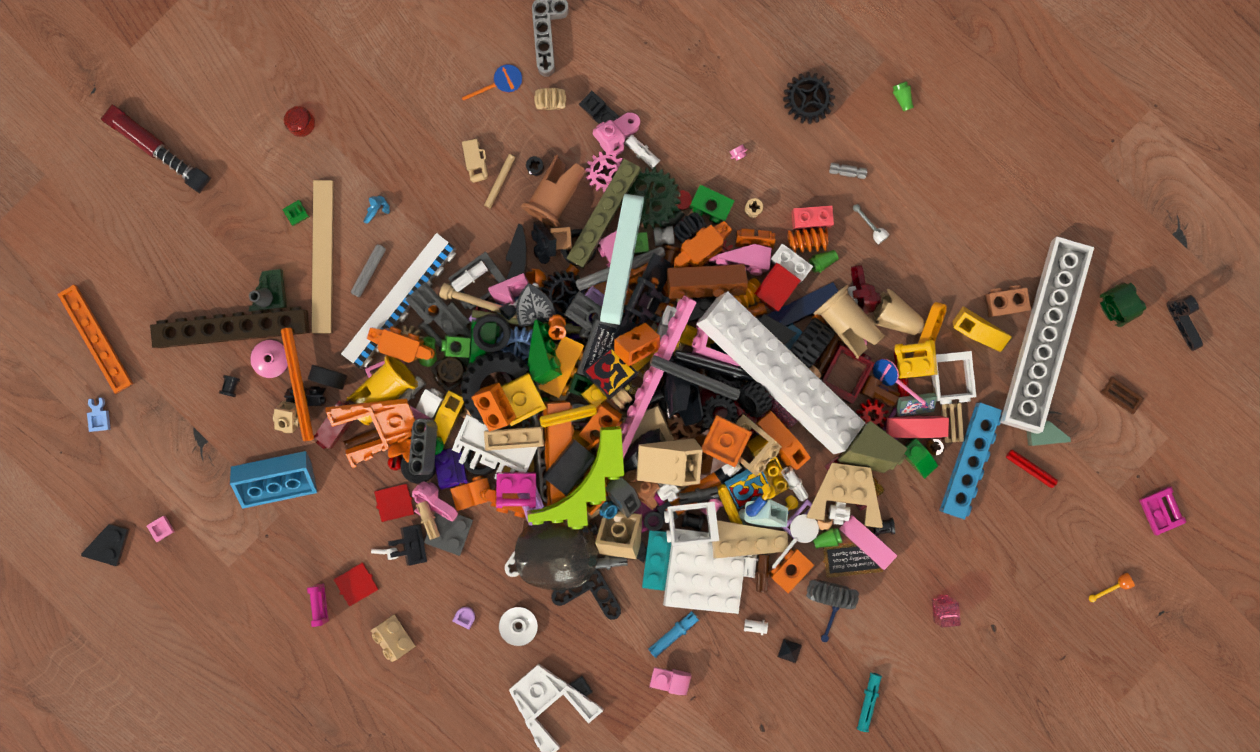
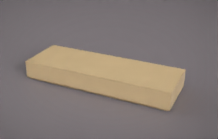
(514, 438)

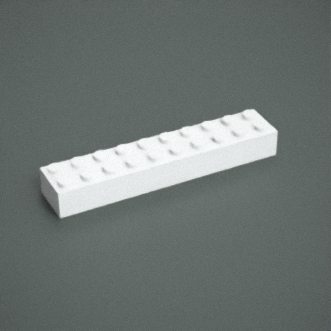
(1047, 335)
(780, 373)

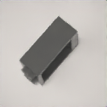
(491, 266)

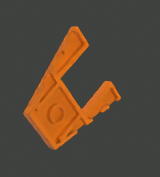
(391, 418)

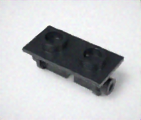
(313, 395)

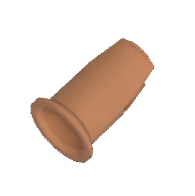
(554, 192)

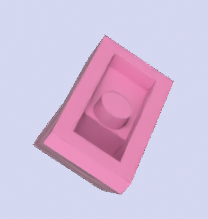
(508, 290)

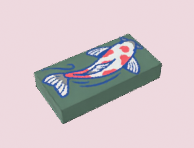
(910, 405)

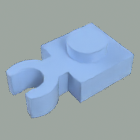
(98, 419)

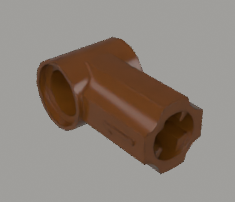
(875, 389)

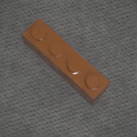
(706, 281)

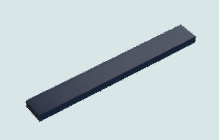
(798, 309)

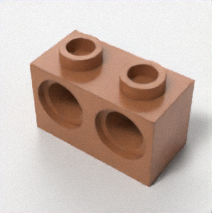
(1008, 305)

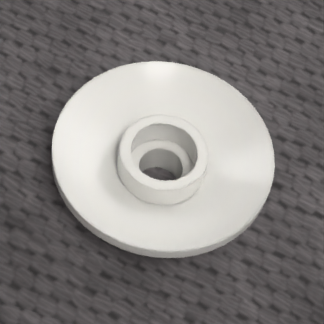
(518, 636)

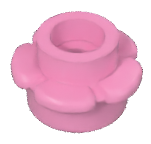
(738, 152)

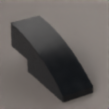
(517, 253)

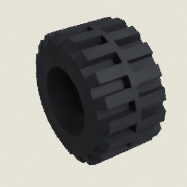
(812, 342)

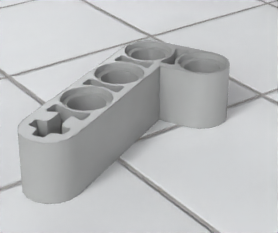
(546, 37)

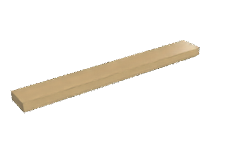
(322, 256)

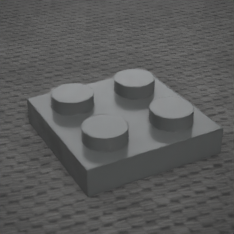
(452, 533)

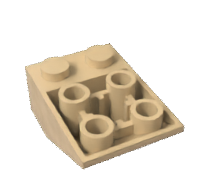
(670, 462)

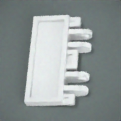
(472, 437)

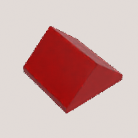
(777, 287)

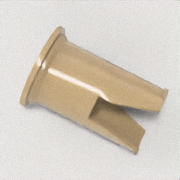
(849, 321)

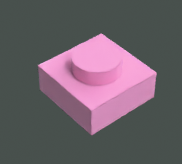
(160, 528)

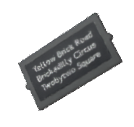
(599, 342)

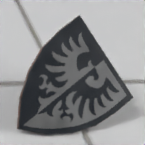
(533, 305)

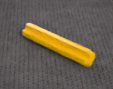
(568, 415)
(729, 504)

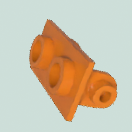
(746, 237)

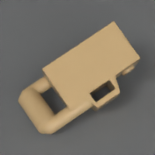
(474, 161)

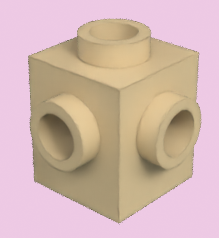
(286, 417)

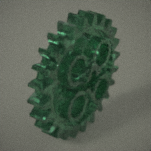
(666, 199)

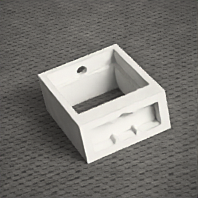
(969, 377)
(712, 523)

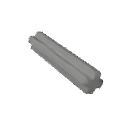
(368, 270)

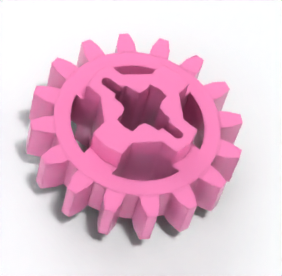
(603, 164)

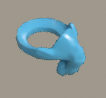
(376, 202)

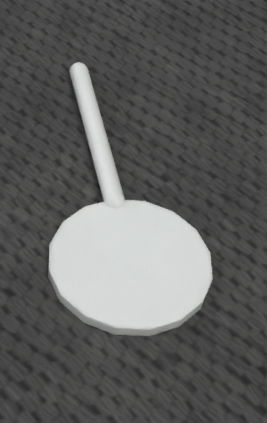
(803, 531)

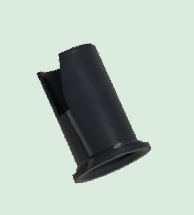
(682, 396)

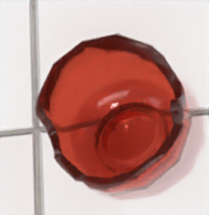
(299, 121)

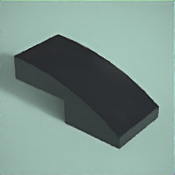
(597, 108)

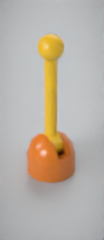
(1124, 581)

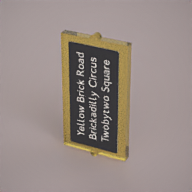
(848, 560)

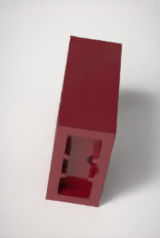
(863, 359)

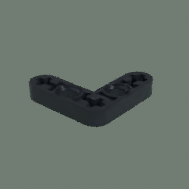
(1180, 309)
(588, 586)

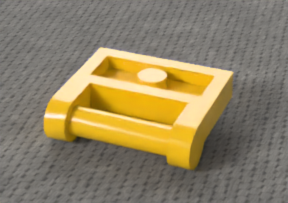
(917, 365)

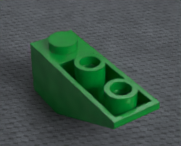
(542, 356)

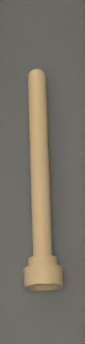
(448, 292)

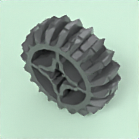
(832, 594)

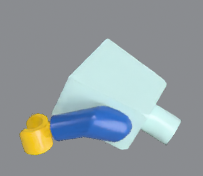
(768, 512)

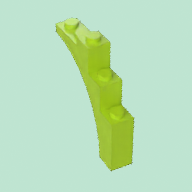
(592, 489)

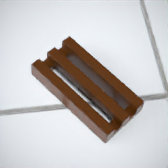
(1108, 386)

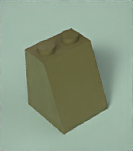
(874, 450)

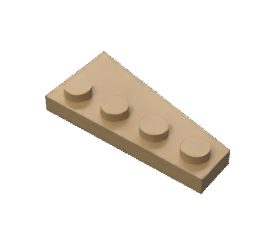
(747, 540)

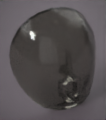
(556, 556)

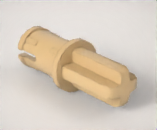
(428, 520)

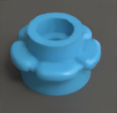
(608, 510)

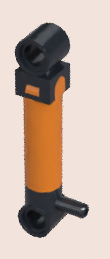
(714, 479)

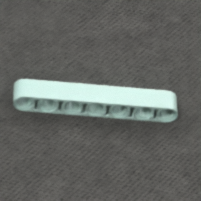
(622, 259)

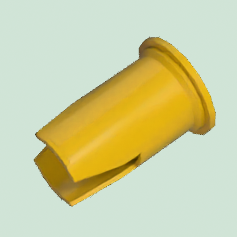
(385, 384)

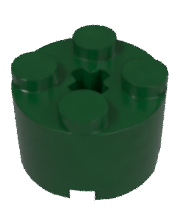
(1122, 304)

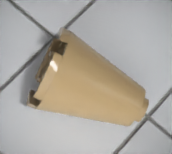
(896, 314)

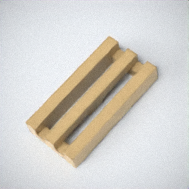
(952, 422)

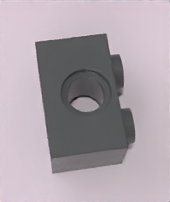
(623, 496)

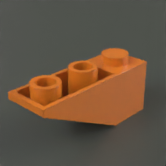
(792, 451)

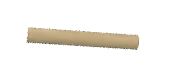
(499, 181)

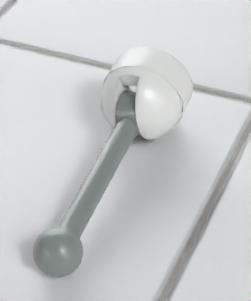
(879, 234)

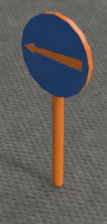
(506, 79)

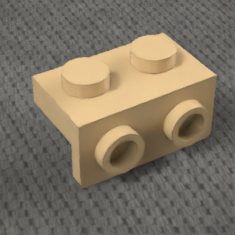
(392, 638)

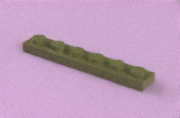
(603, 213)

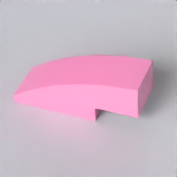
(868, 542)

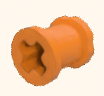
(557, 327)

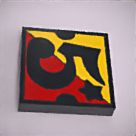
(610, 373)

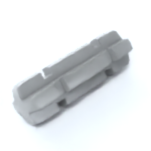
(847, 170)

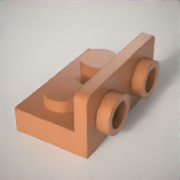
(644, 490)

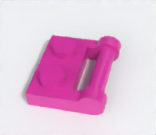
(516, 483)
(1157, 513)
(318, 604)

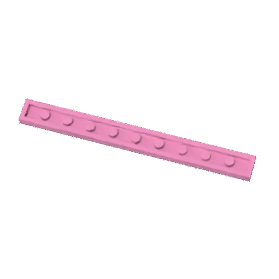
(653, 375)

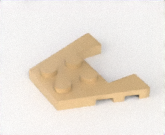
(848, 485)

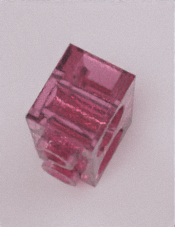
(946, 611)

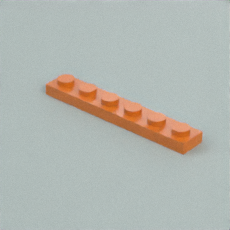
(95, 339)

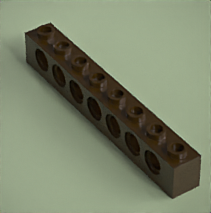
(161, 339)

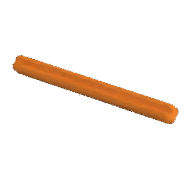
(297, 384)

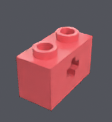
(812, 217)

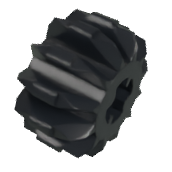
(689, 227)

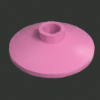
(278, 359)

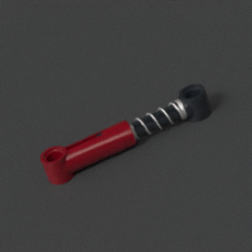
(154, 147)

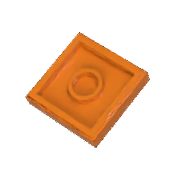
(726, 441)

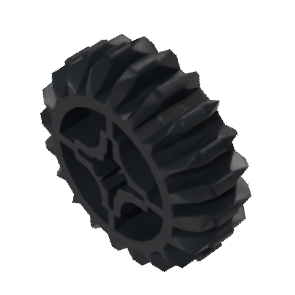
(815, 103)
(556, 282)

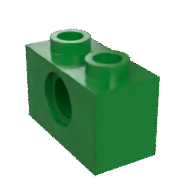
(704, 195)

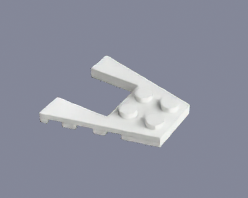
(537, 692)

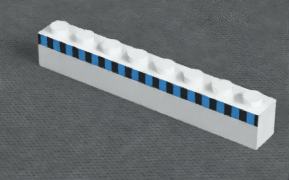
(394, 306)

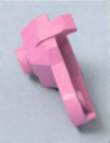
(613, 133)
(429, 492)

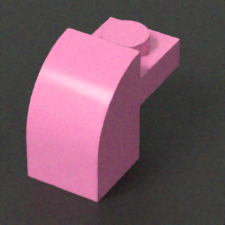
(673, 681)

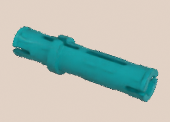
(871, 694)

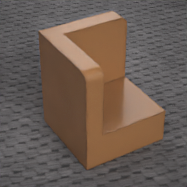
(563, 237)

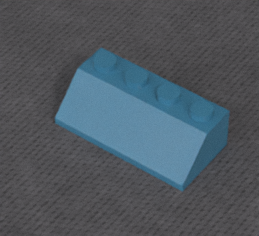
(273, 479)

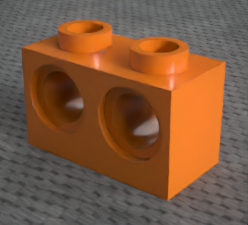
(494, 407)
(598, 421)

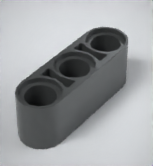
(417, 454)

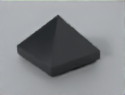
(789, 650)

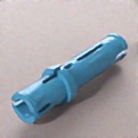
(672, 635)

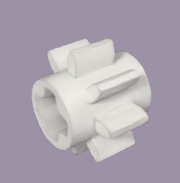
(668, 492)
(839, 513)

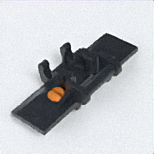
(646, 296)

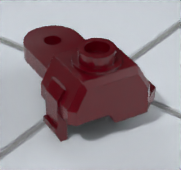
(864, 292)

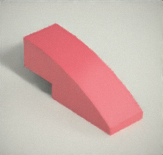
(918, 426)

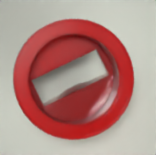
(398, 463)

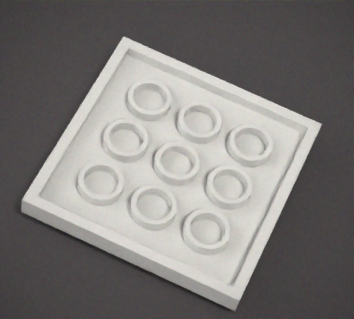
(700, 580)

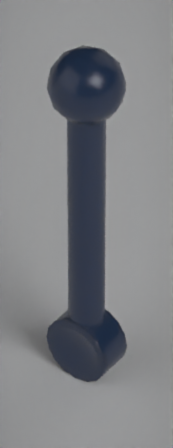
(824, 637)

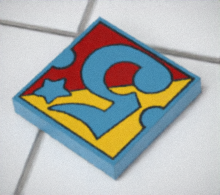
(746, 487)

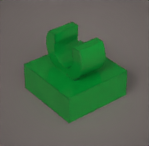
(296, 213)

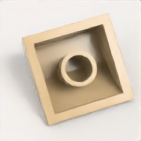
(620, 536)

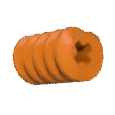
(810, 240)

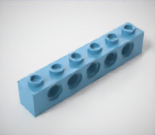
(968, 449)

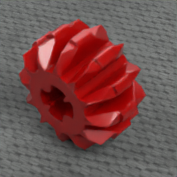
(877, 411)

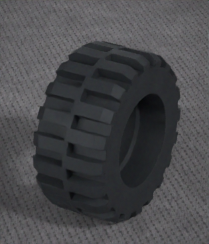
(482, 367)

